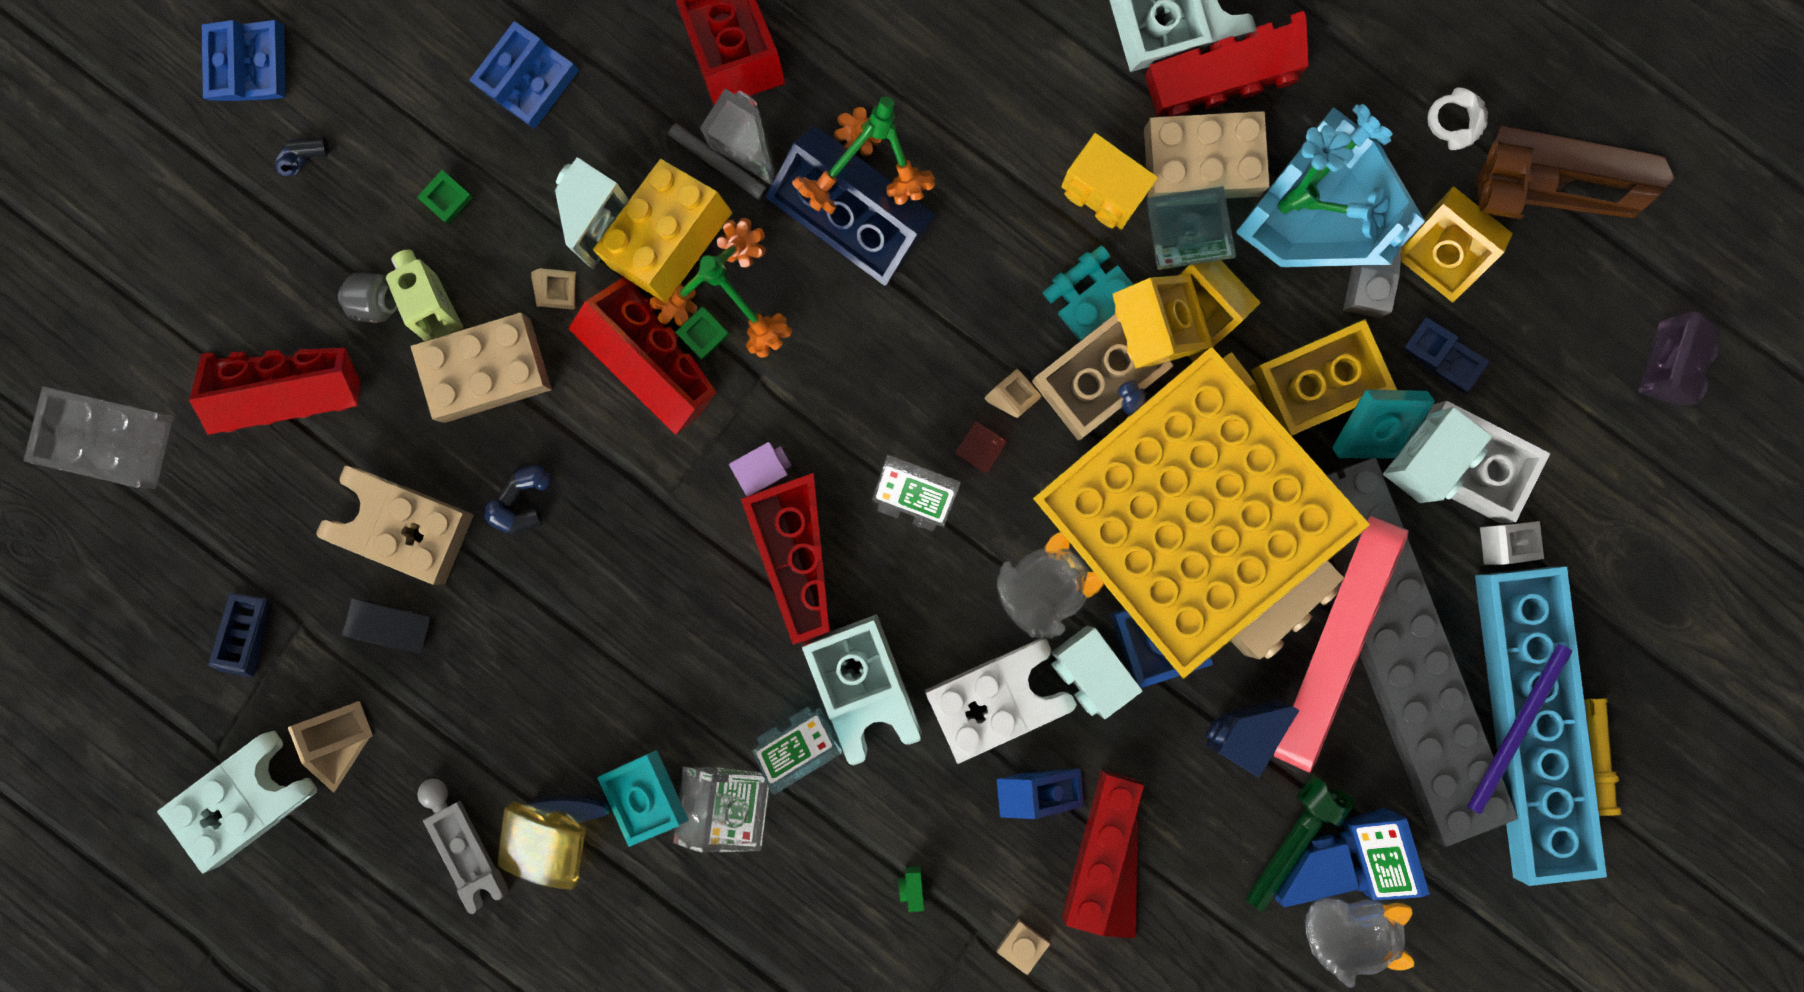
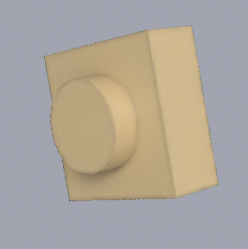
(1022, 946)

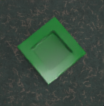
(445, 197)
(702, 333)
(911, 889)

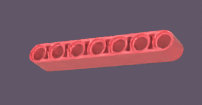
(1342, 642)

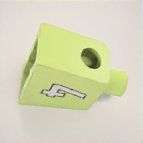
(421, 298)

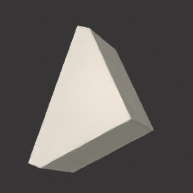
(1511, 543)

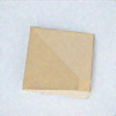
(554, 288)
(1014, 394)

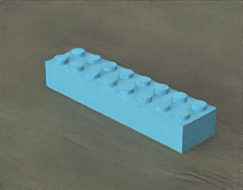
(1552, 770)

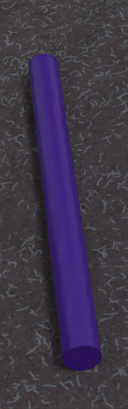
(1519, 728)

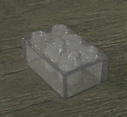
(98, 438)

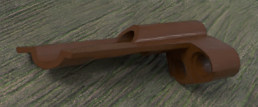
(1536, 166)

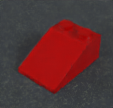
(731, 46)

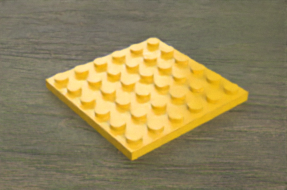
(1200, 512)

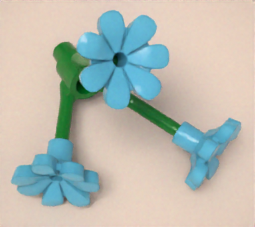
(1331, 154)

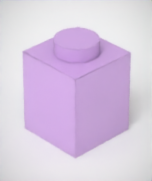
(761, 469)

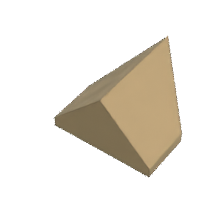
(331, 742)

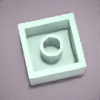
(1438, 456)
(1096, 672)

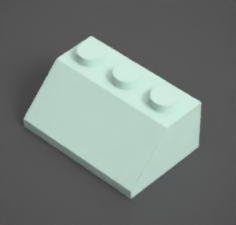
(587, 207)

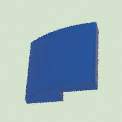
(243, 61)
(524, 75)

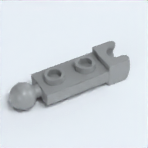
(460, 847)

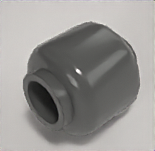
(367, 297)

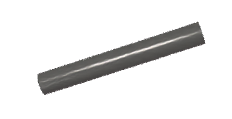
(717, 161)

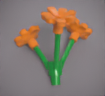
(860, 135)
(741, 245)

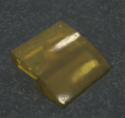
(540, 847)

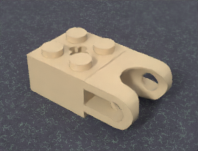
(388, 523)

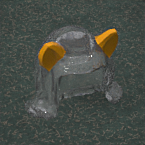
(1046, 588)
(1358, 937)

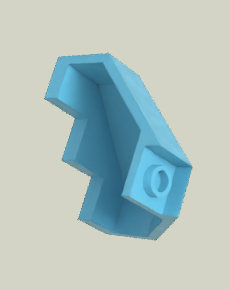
(1328, 236)

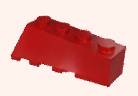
(1230, 68)
(643, 354)
(271, 388)
(790, 547)
(1105, 872)

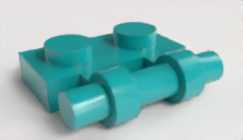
(1095, 304)

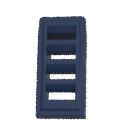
(223, 644)

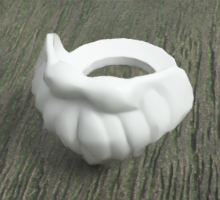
(1477, 114)

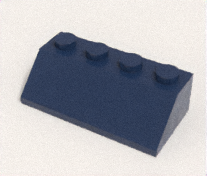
(866, 221)

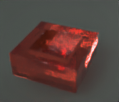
(980, 447)

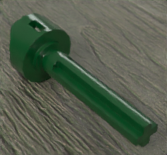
(1320, 806)

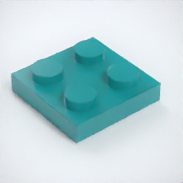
(1382, 423)
(643, 798)

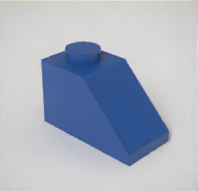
(1040, 793)
(1319, 873)

